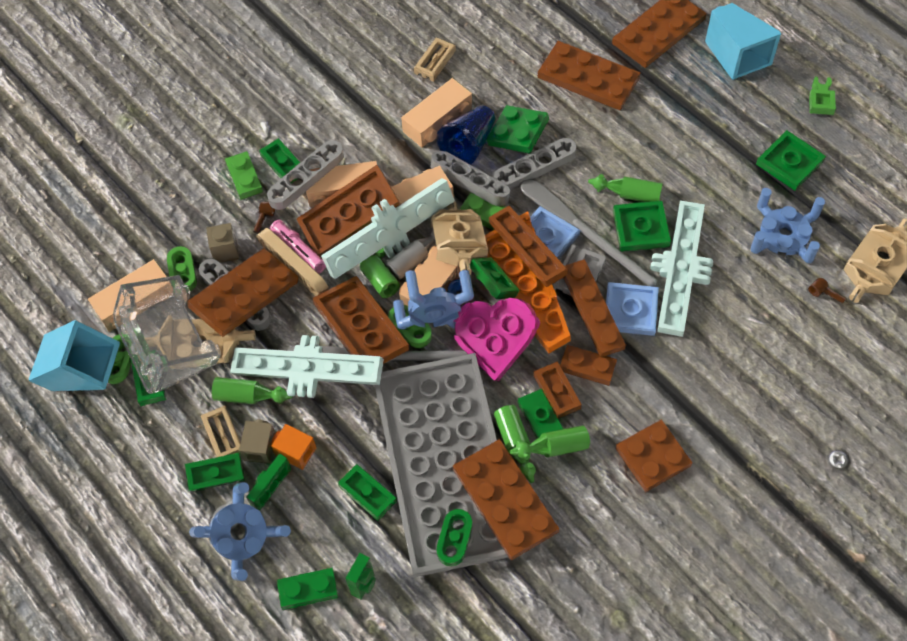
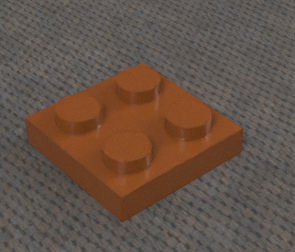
(653, 455)

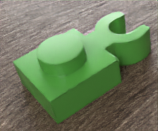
(821, 98)

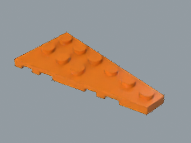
(553, 327)

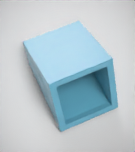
(741, 40)
(74, 359)

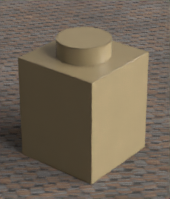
(222, 242)
(256, 441)

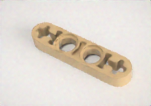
(289, 258)

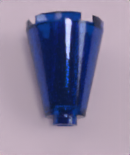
(467, 134)

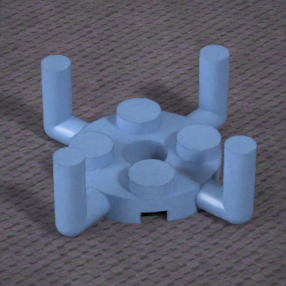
(790, 219)
(436, 307)
(254, 537)

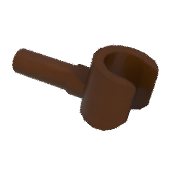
(264, 210)
(821, 286)

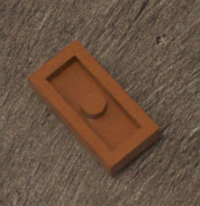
(588, 365)
(557, 389)

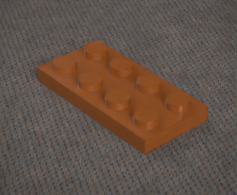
(658, 30)
(589, 75)
(346, 211)
(242, 292)
(360, 321)
(505, 499)

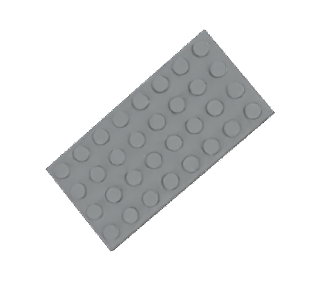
(430, 422)

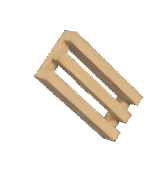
(432, 74)
(214, 414)

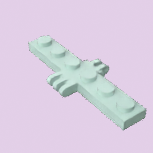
(388, 228)
(681, 268)
(307, 366)

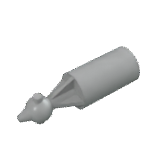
(410, 256)

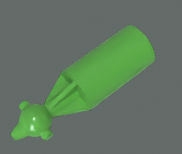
(629, 188)
(379, 276)
(245, 391)
(511, 432)
(555, 443)

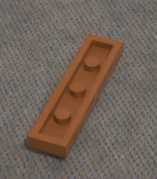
(528, 246)
(593, 309)

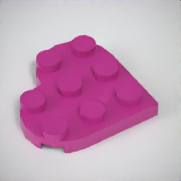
(496, 333)

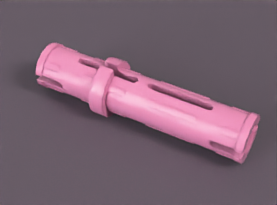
(282, 231)

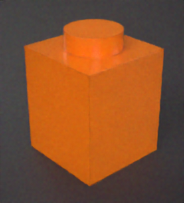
(294, 446)

